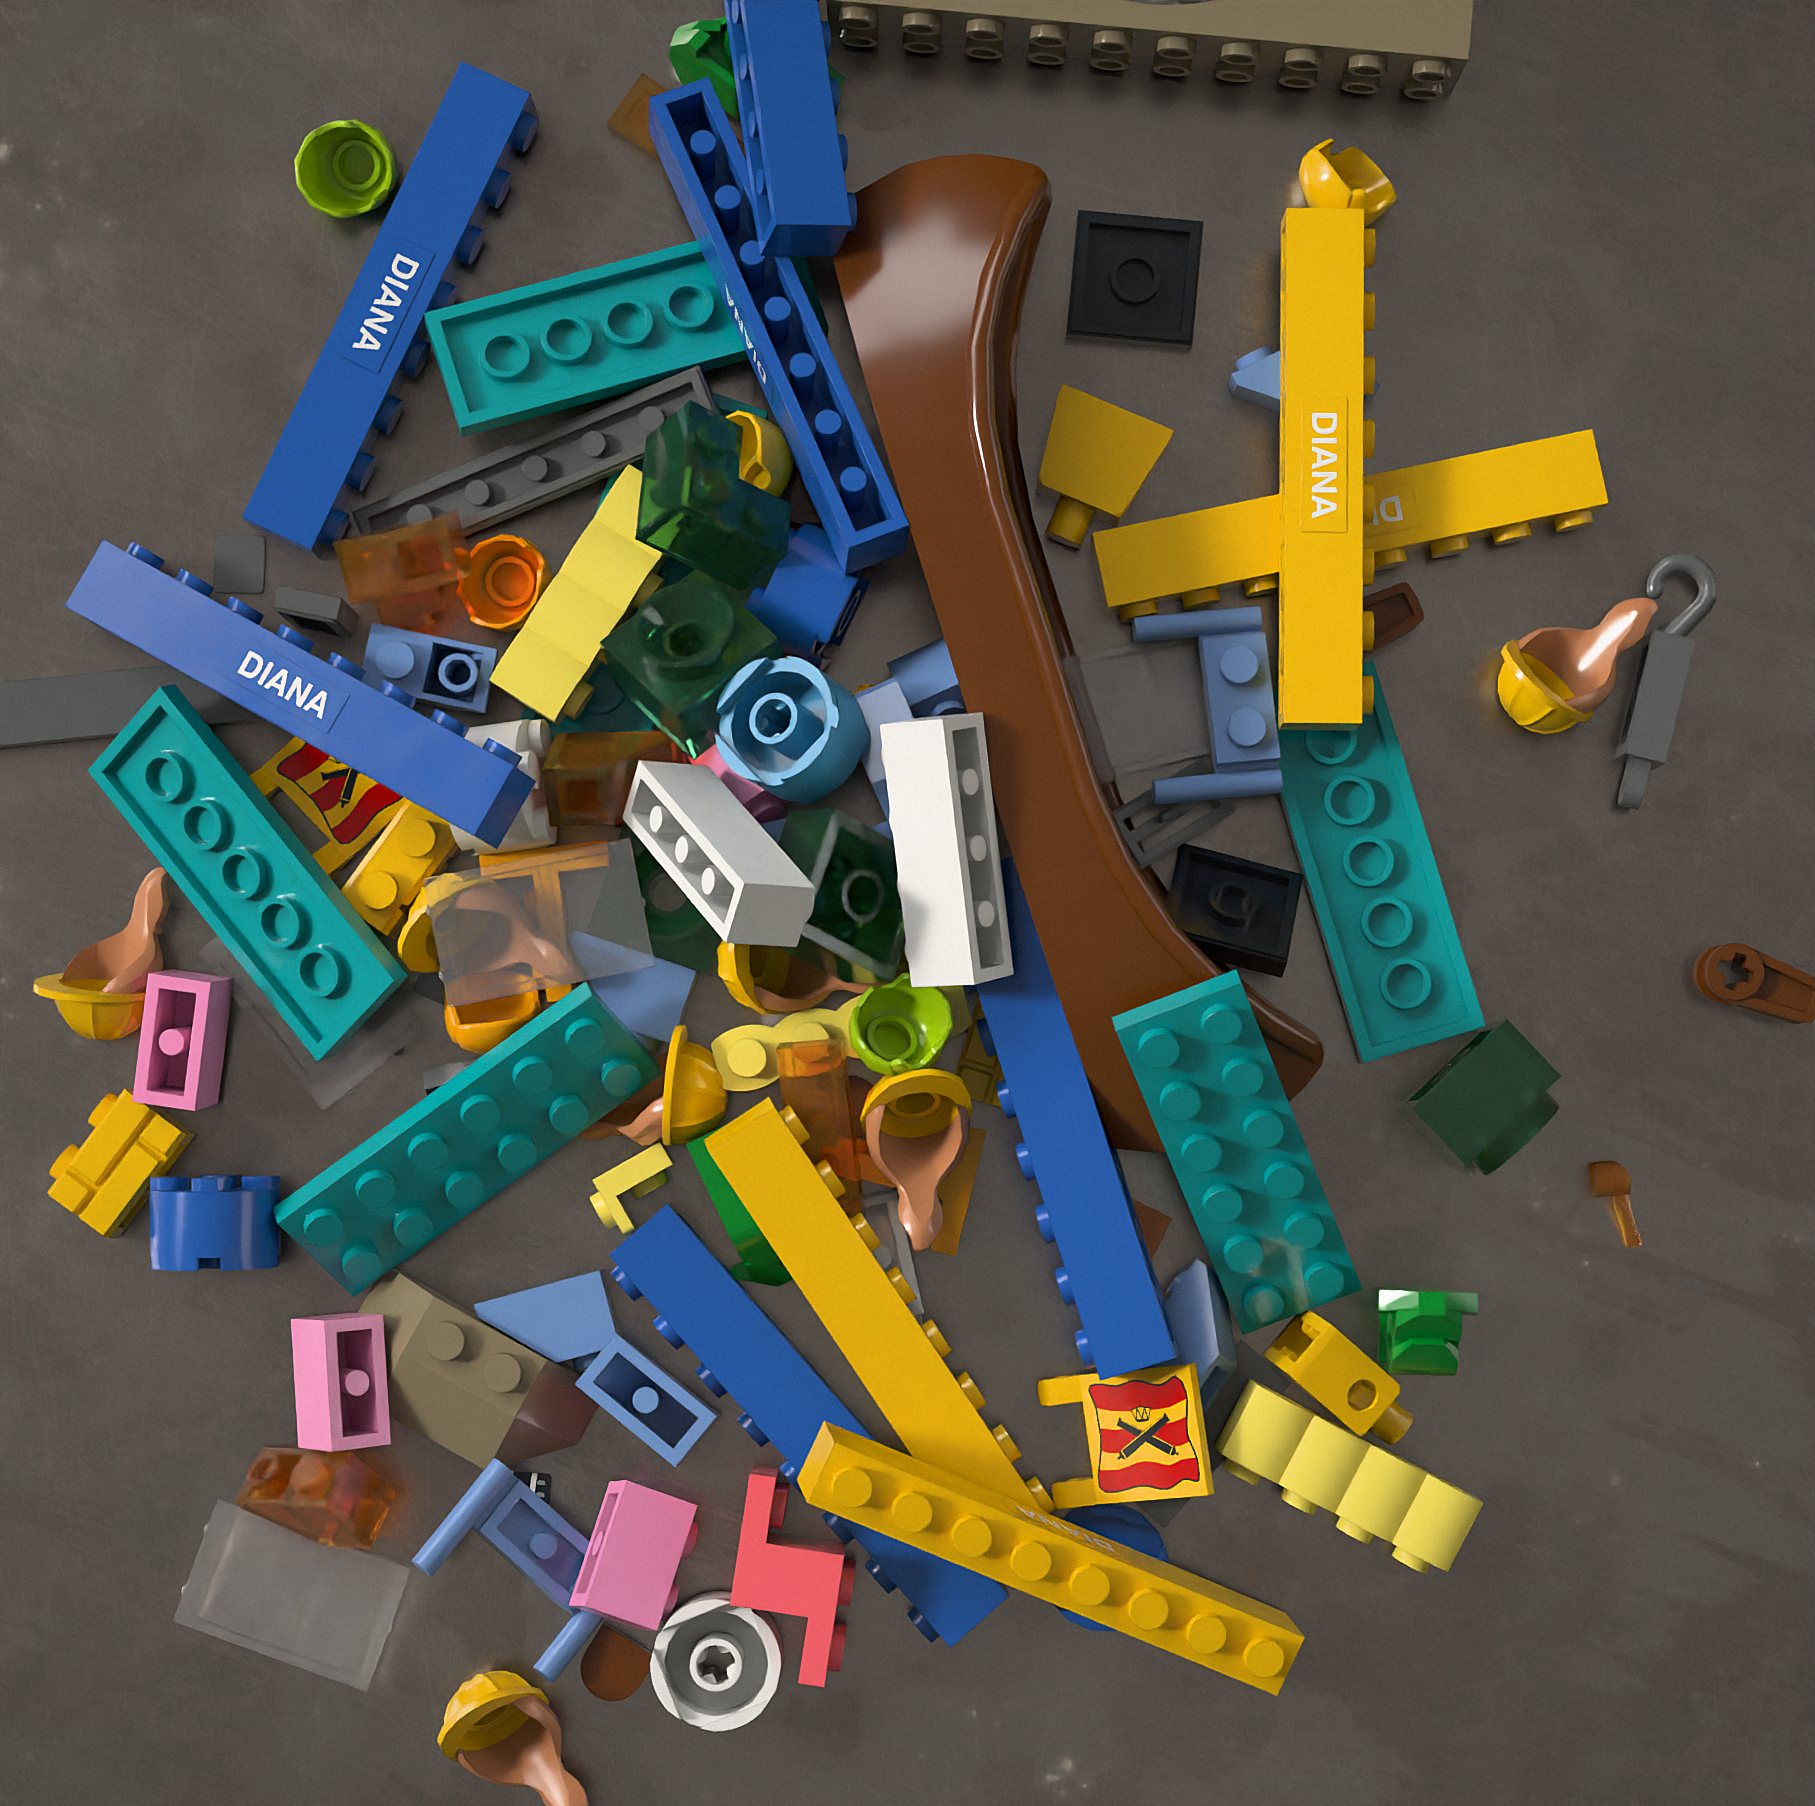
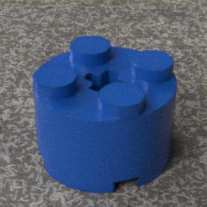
(809, 597)
(214, 1222)

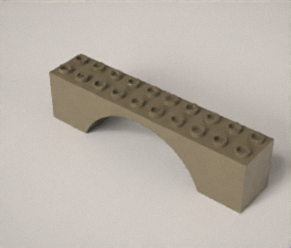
(1300, 41)

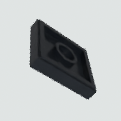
(1134, 279)
(1235, 908)

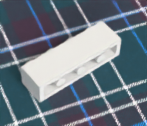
(946, 850)
(718, 854)

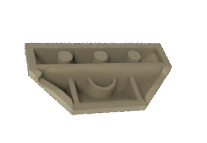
(470, 1380)

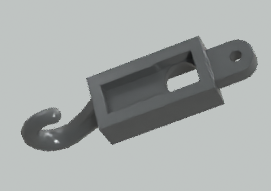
(1661, 678)

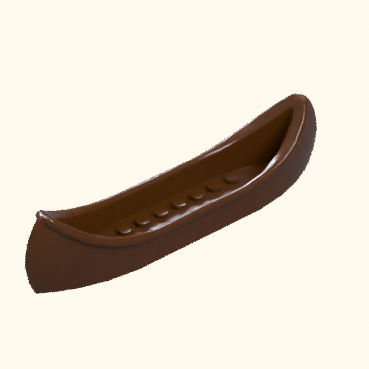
(936, 321)

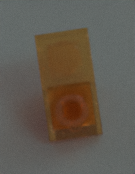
(404, 558)
(592, 773)
(317, 1495)

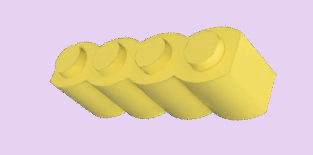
(582, 605)
(748, 1053)
(1348, 1476)

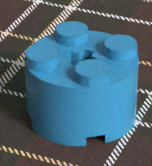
(790, 728)

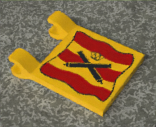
(333, 796)
(1141, 1435)

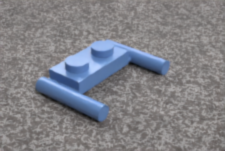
(1236, 703)
(531, 1540)

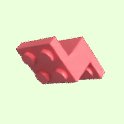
(792, 1575)

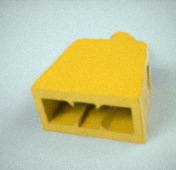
(1095, 462)
(1328, 1365)

